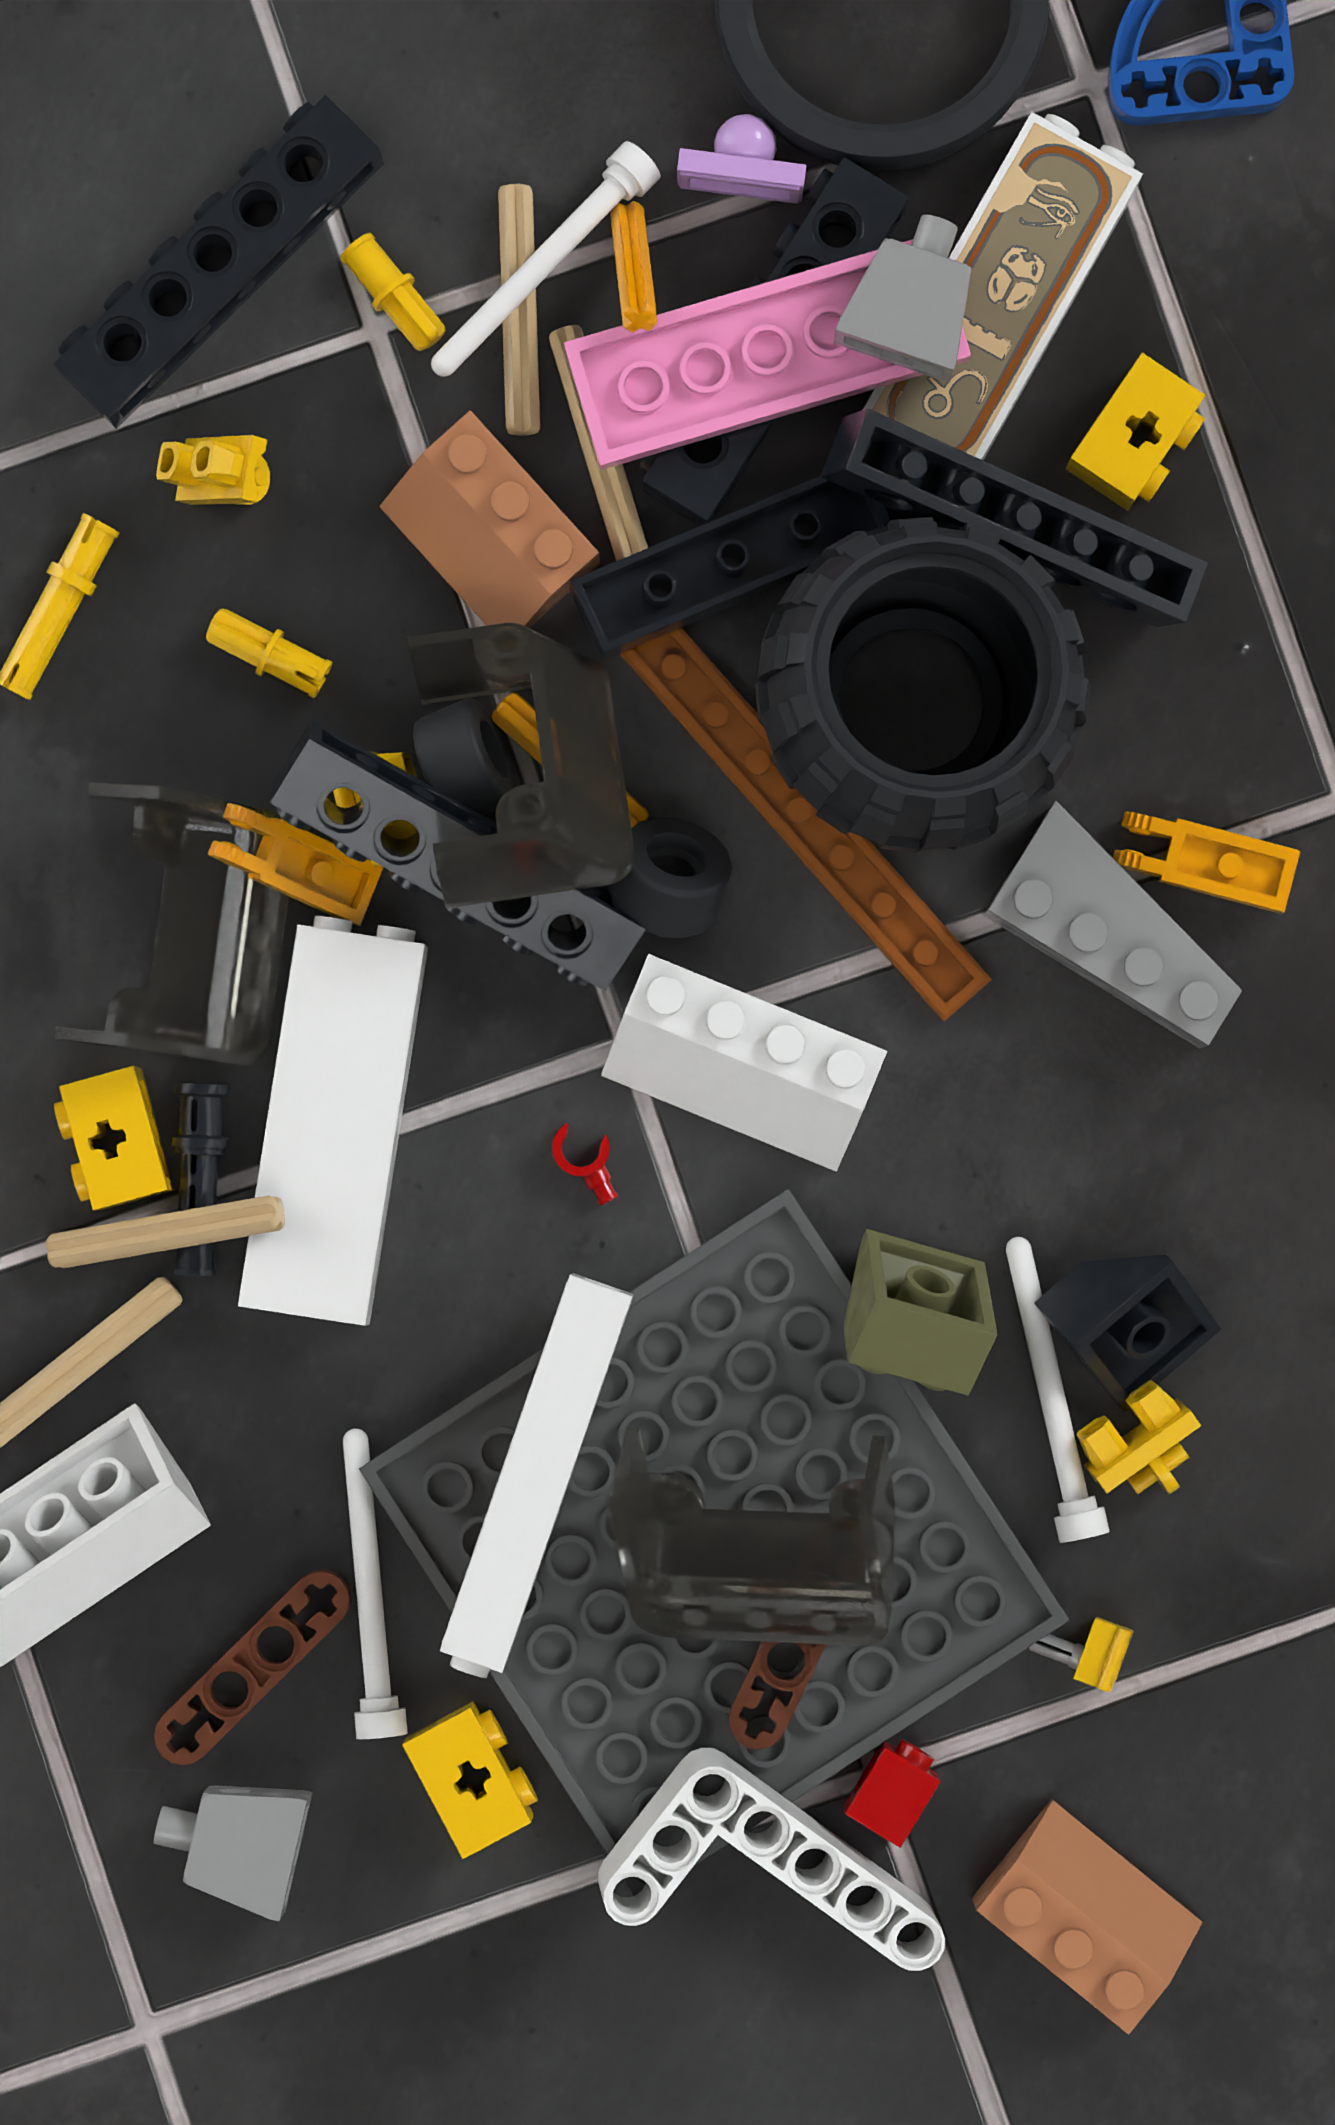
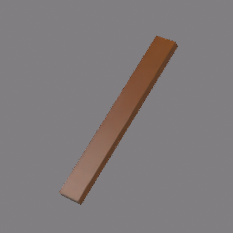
(842, 863)

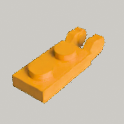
(1214, 862)
(300, 865)

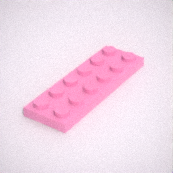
(726, 364)

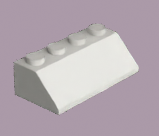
(743, 1062)
(88, 1527)

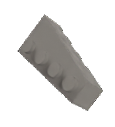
(1103, 926)

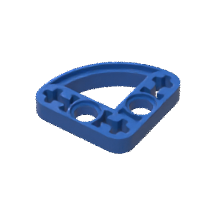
(1245, 55)

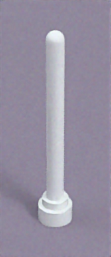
(628, 174)
(1078, 1511)
(380, 1710)

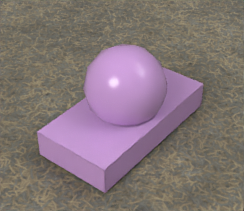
(742, 164)

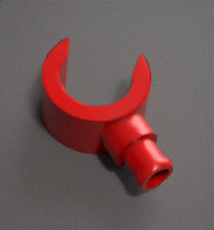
(595, 1175)

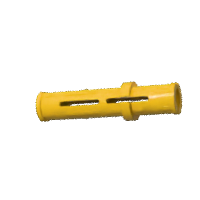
(57, 605)

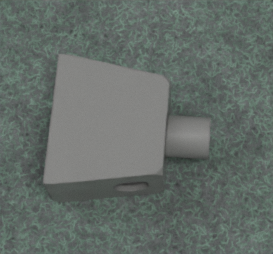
(910, 303)
(240, 1844)

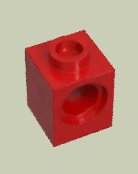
(893, 1791)

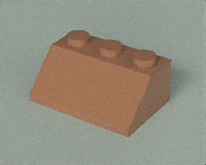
(488, 527)
(1088, 1916)

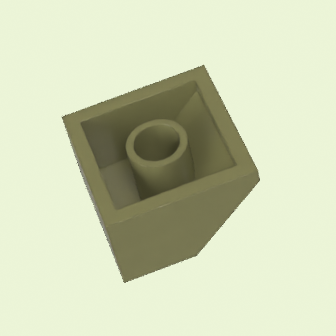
(919, 1313)

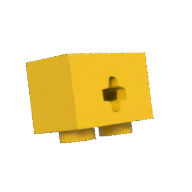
(1145, 396)
(141, 1162)
(469, 1815)

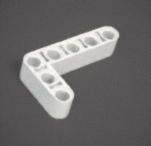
(773, 1849)

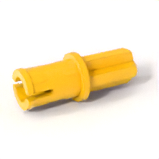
(393, 292)
(268, 651)

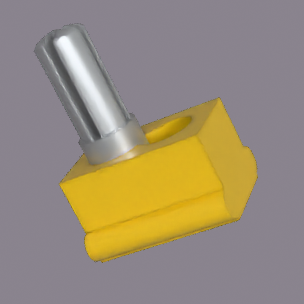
(1096, 1661)

